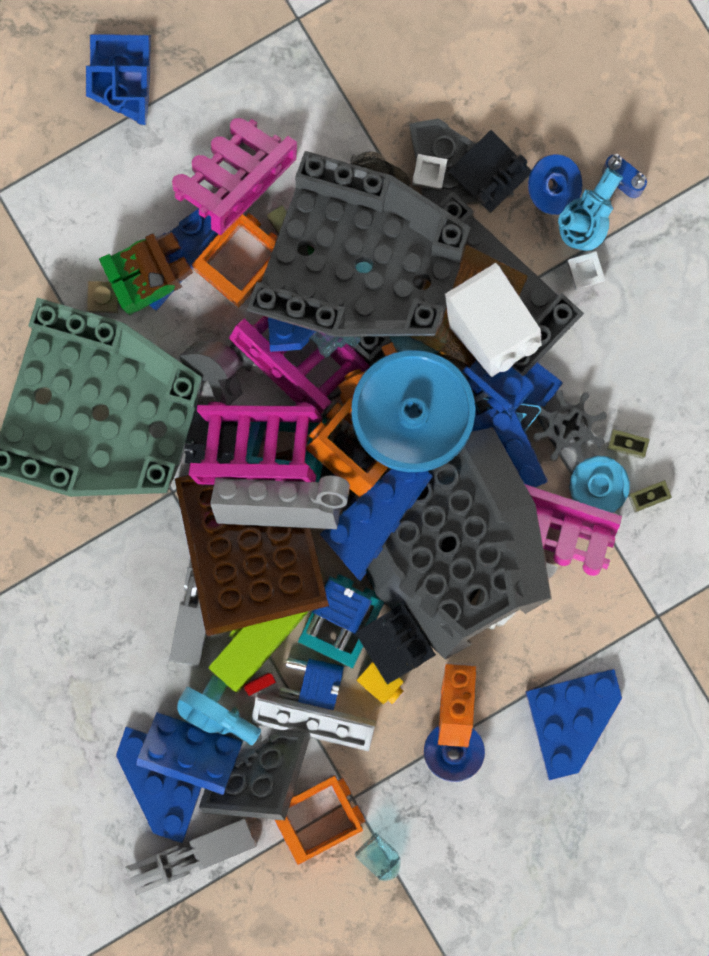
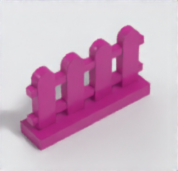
(239, 190)
(575, 521)

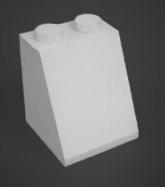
(492, 320)

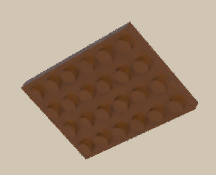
(247, 570)

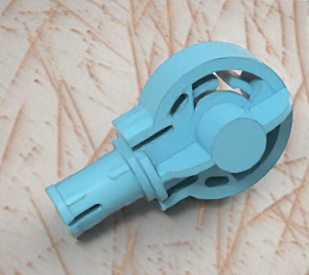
(594, 222)
(208, 715)

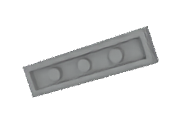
(314, 721)

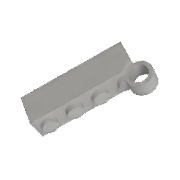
(280, 502)

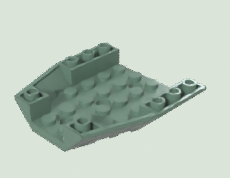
(86, 365)

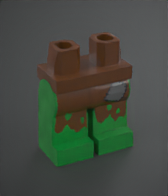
(145, 272)

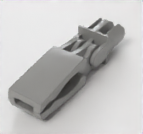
(189, 630)
(207, 849)

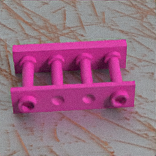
(286, 375)
(267, 469)

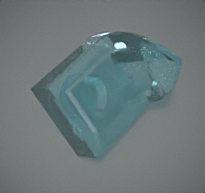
(379, 858)

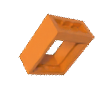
(218, 281)
(336, 459)
(457, 705)
(354, 815)

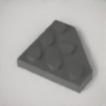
(440, 141)
(261, 780)

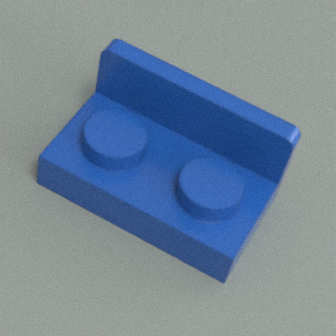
(505, 388)

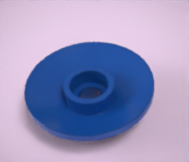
(565, 179)
(458, 769)

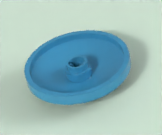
(413, 411)

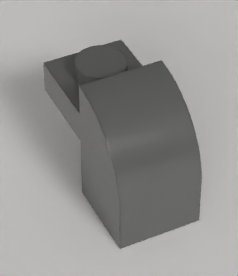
(215, 364)

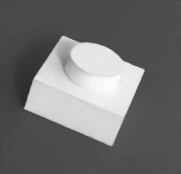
(429, 172)
(585, 270)

